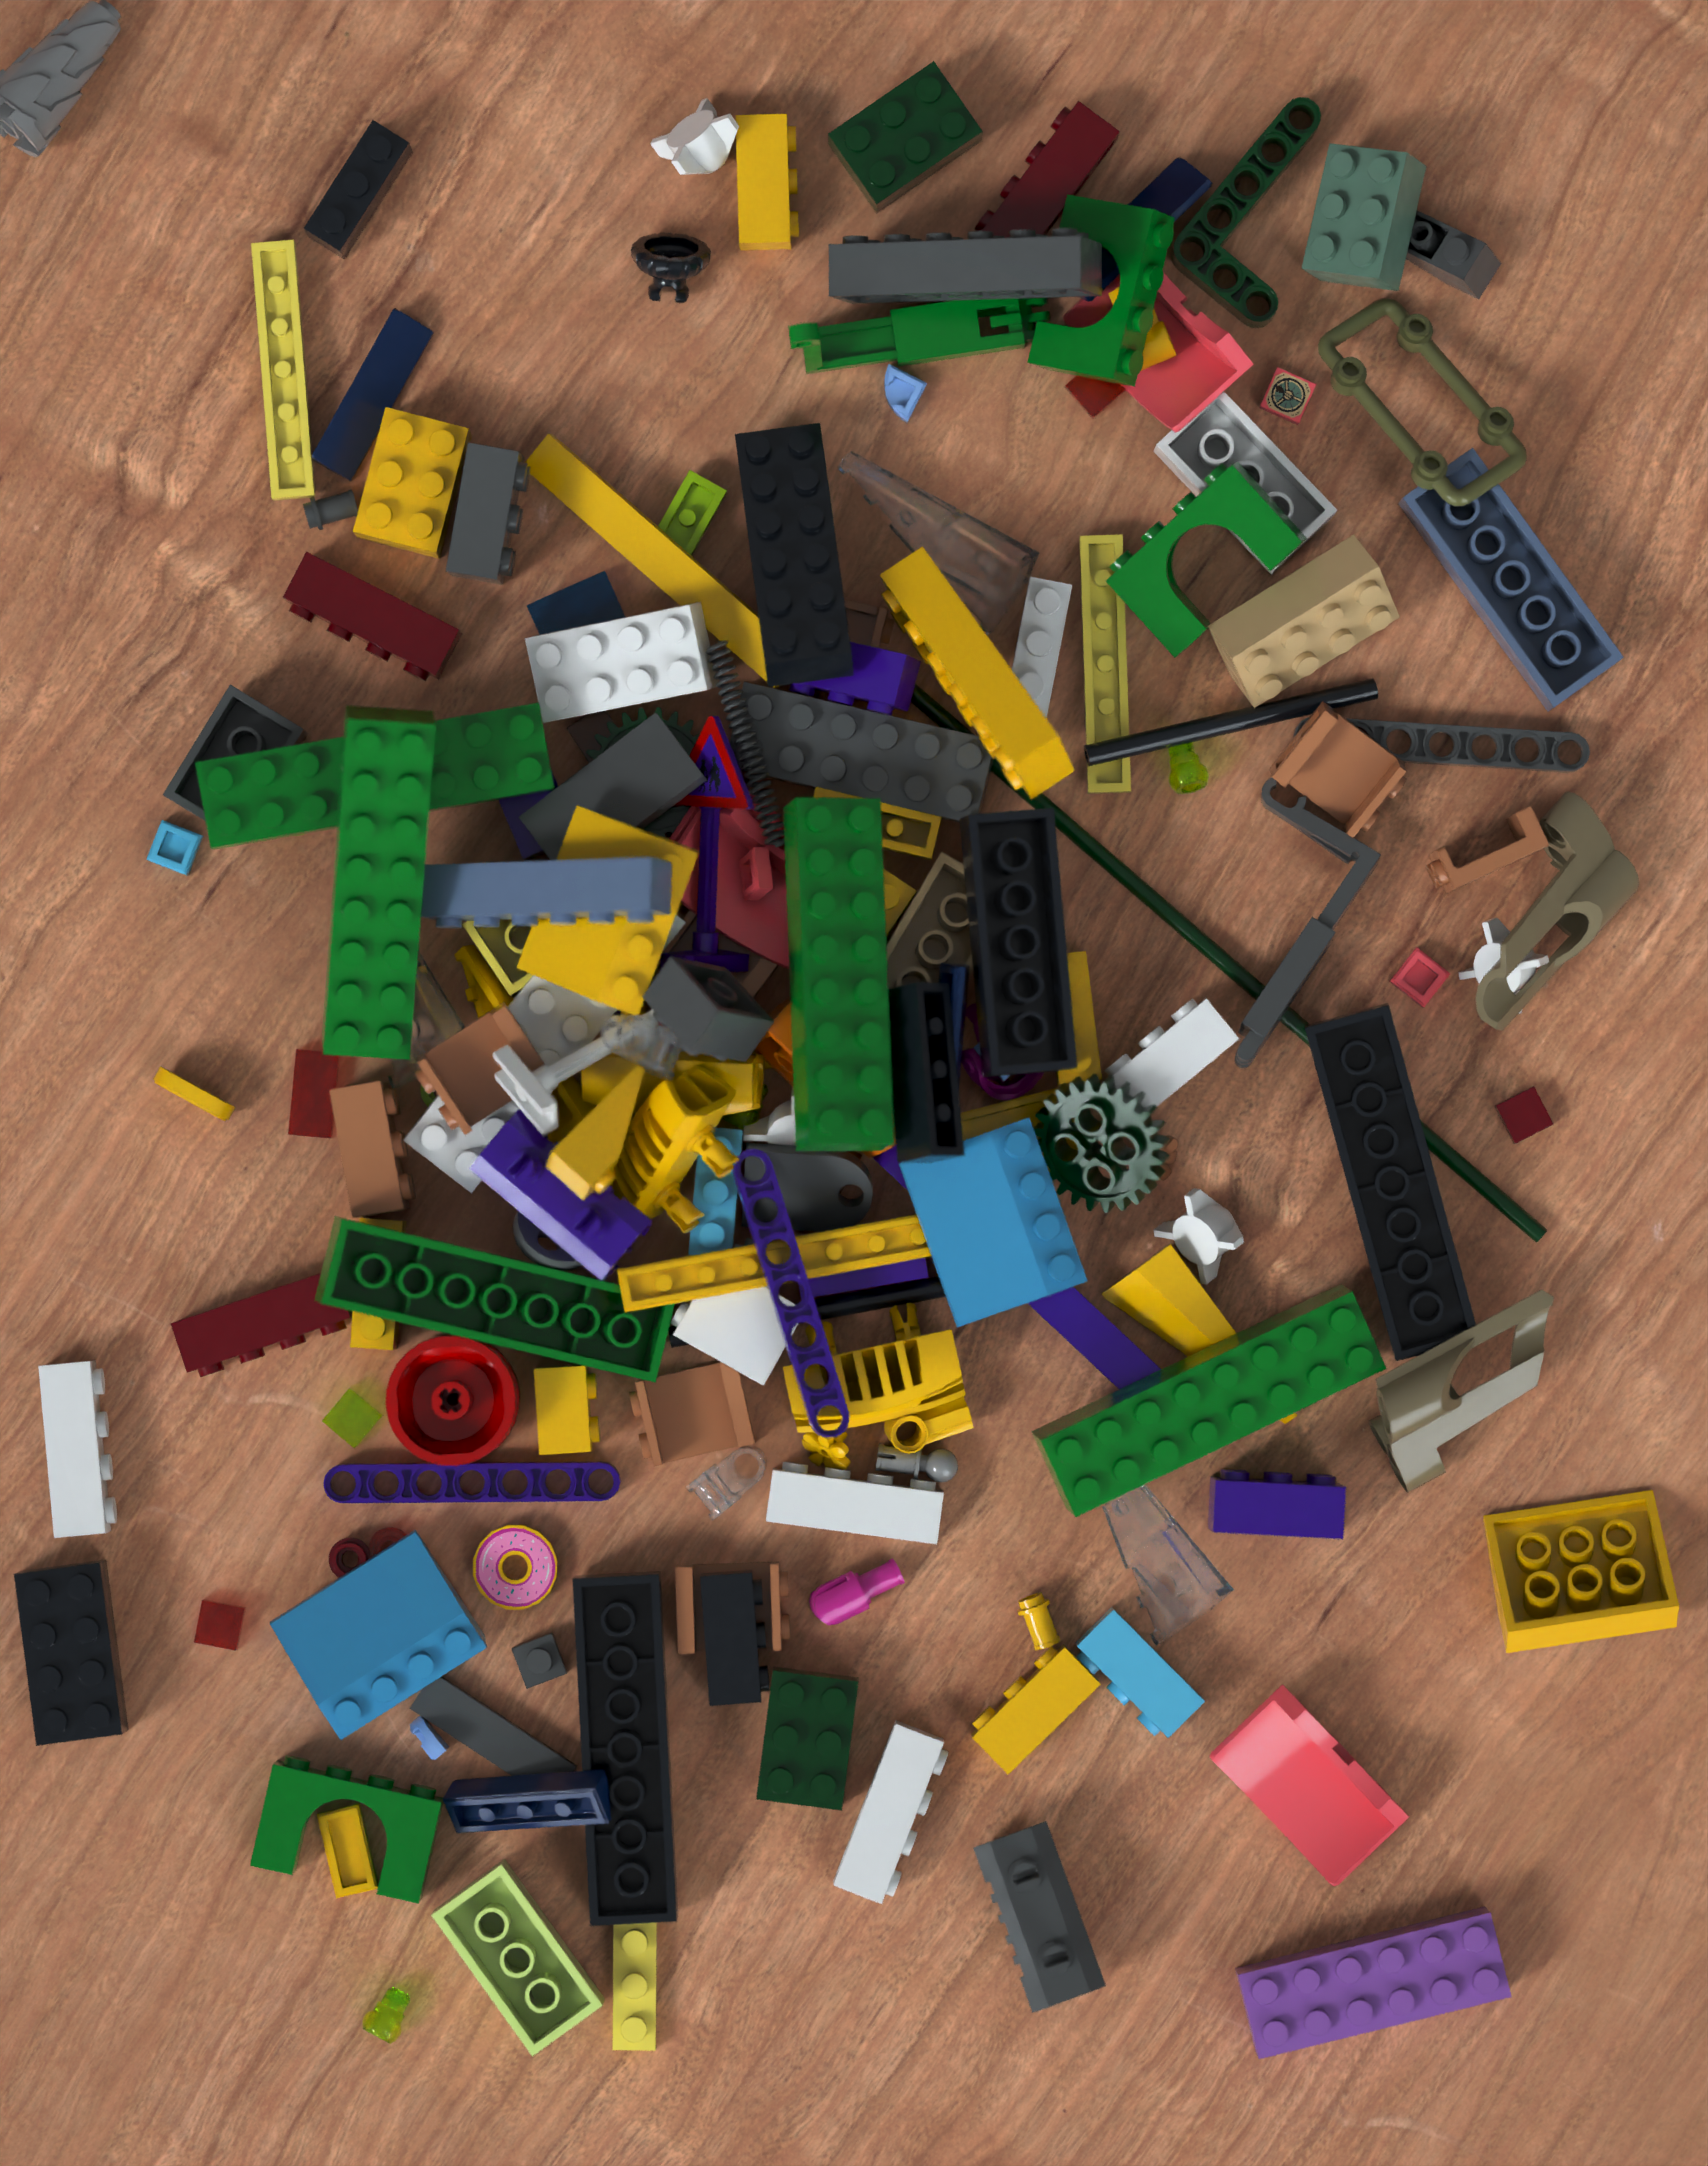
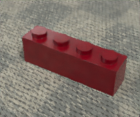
(1054, 171)
(371, 615)
(254, 1323)

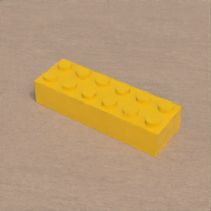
(974, 674)

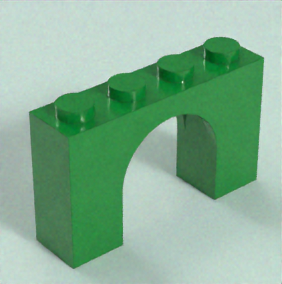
(1116, 343)
(1147, 577)
(407, 1816)

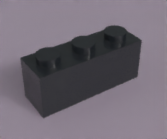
(358, 189)
(733, 1637)

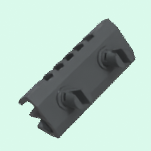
(1040, 1916)

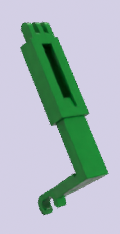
(918, 334)

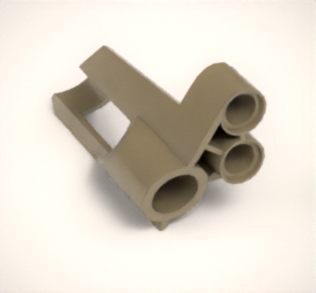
(1580, 900)
(1425, 1411)

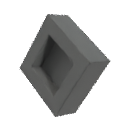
(539, 1660)

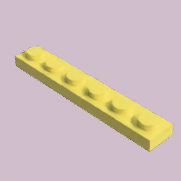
(283, 370)
(1104, 660)

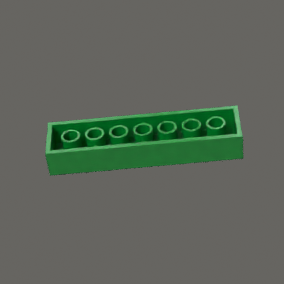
(299, 785)
(378, 882)
(838, 974)
(490, 1299)
(1209, 1400)

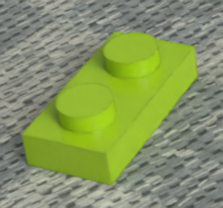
(692, 511)

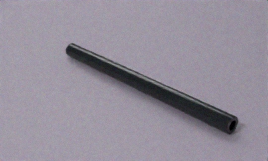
(1229, 722)
(865, 1301)

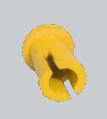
(1038, 1620)

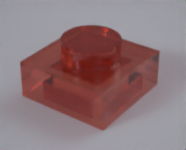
(219, 1624)

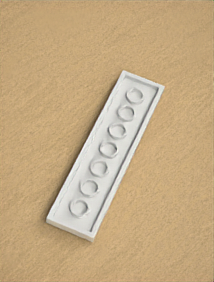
(556, 1025)

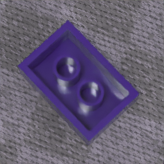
(1276, 1505)

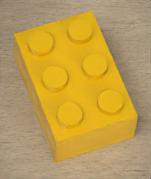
(412, 482)

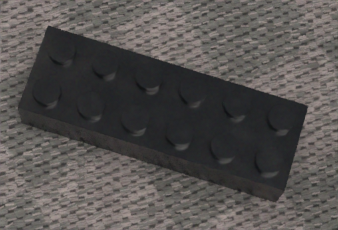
(794, 555)
(1018, 942)

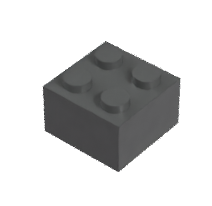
(707, 1010)

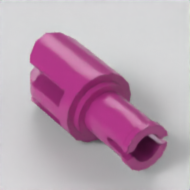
(852, 1593)

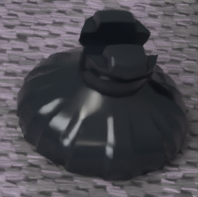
(670, 261)

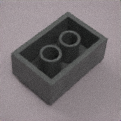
(487, 514)
(233, 729)

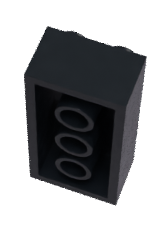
(71, 1652)

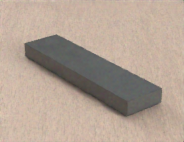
(487, 1731)

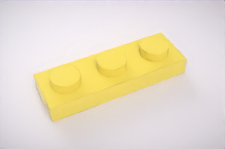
(634, 1986)

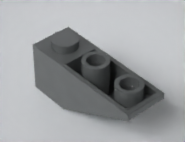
(1451, 255)

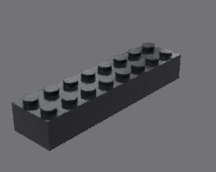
(1391, 1179)
(628, 1738)

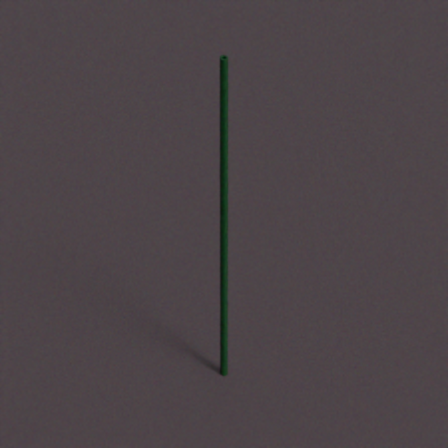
(1224, 961)

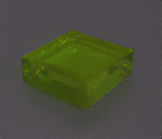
(352, 1418)

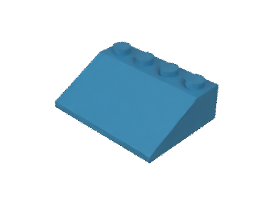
(994, 1224)
(378, 1634)

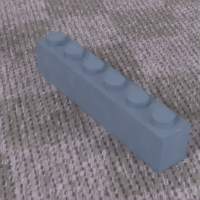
(547, 890)

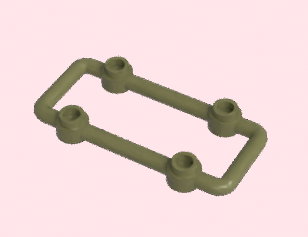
(1428, 467)

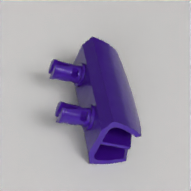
(589, 1230)

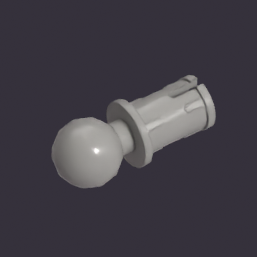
(939, 1464)

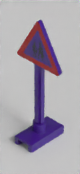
(721, 790)

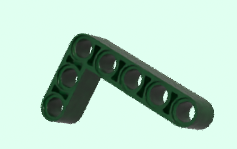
(1238, 208)

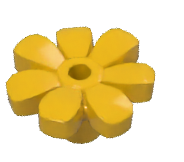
(827, 1450)

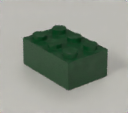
(905, 137)
(807, 1738)

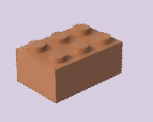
(372, 1149)

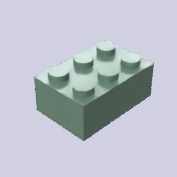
(1364, 216)

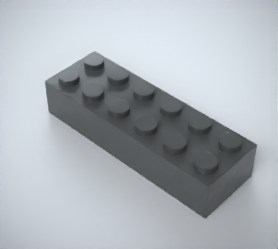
(965, 269)
(865, 753)

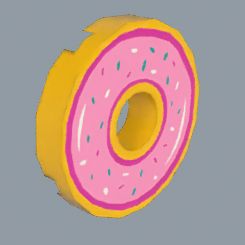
(490, 1575)

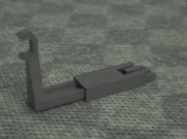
(1317, 934)

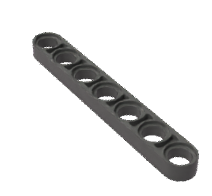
(1462, 739)

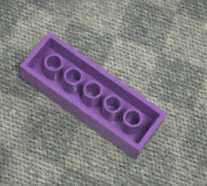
(1373, 1982)

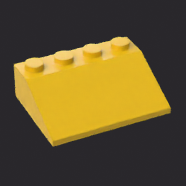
(615, 959)
(1580, 1571)

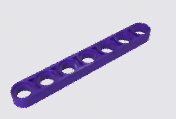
(787, 1315)
(451, 1489)

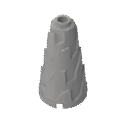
(48, 78)

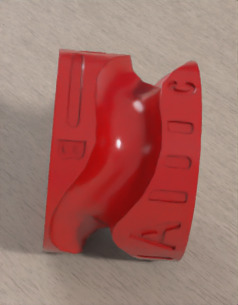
(431, 1425)

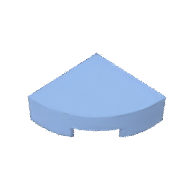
(902, 392)
(431, 1740)

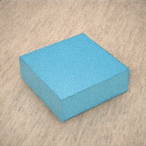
(174, 847)

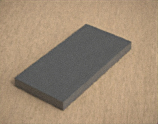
(627, 782)

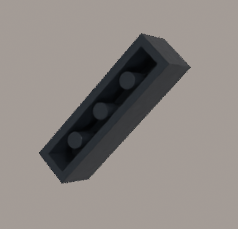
(924, 1074)

